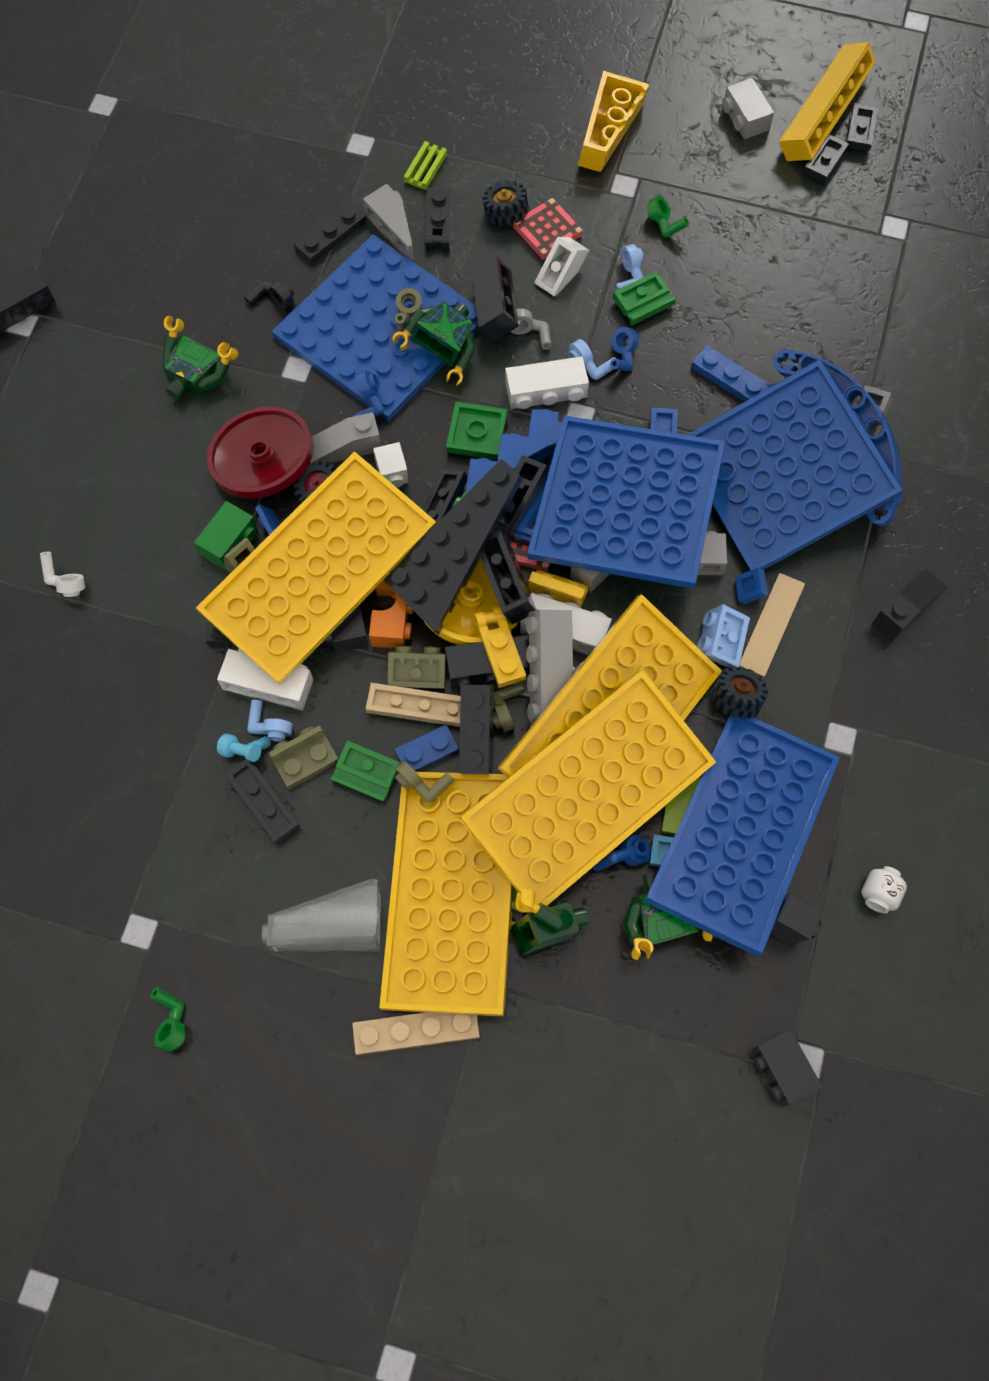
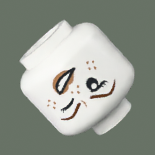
(884, 889)

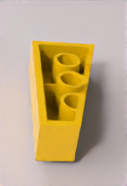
(613, 113)

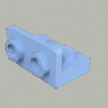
(724, 635)

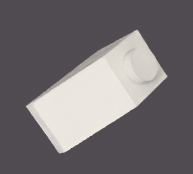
(561, 265)

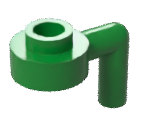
(659, 211)
(171, 1031)

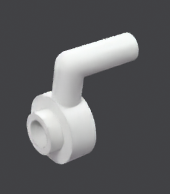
(67, 584)

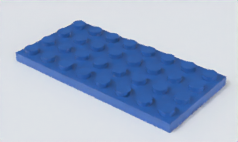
(744, 833)

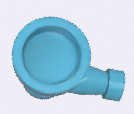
(229, 746)

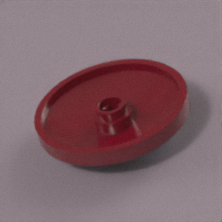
(260, 452)

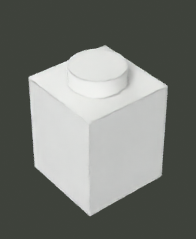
(391, 464)

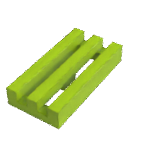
(432, 151)

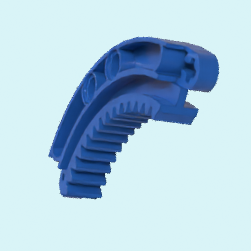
(867, 413)

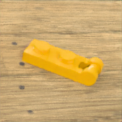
(500, 648)

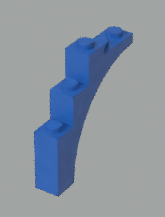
(537, 446)

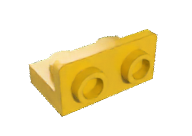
(557, 587)

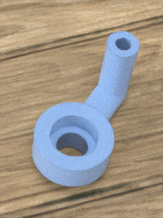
(632, 259)
(579, 349)
(275, 728)

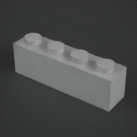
(549, 657)

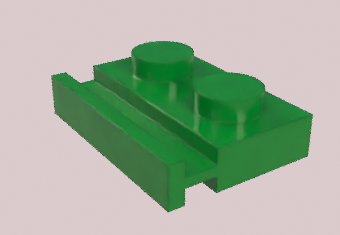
(644, 298)
(365, 771)

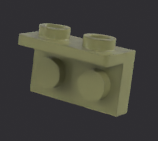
(416, 668)
(303, 756)

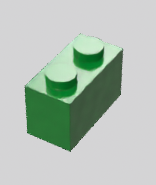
(224, 533)

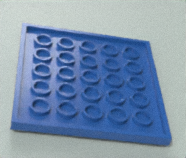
(352, 324)
(794, 467)
(627, 501)

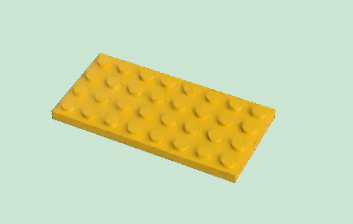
(316, 567)
(635, 643)
(588, 790)
(446, 907)

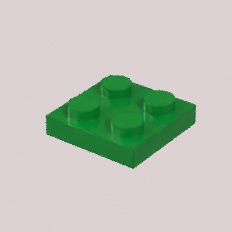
(476, 430)

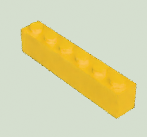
(827, 102)

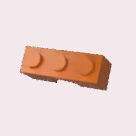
(390, 626)

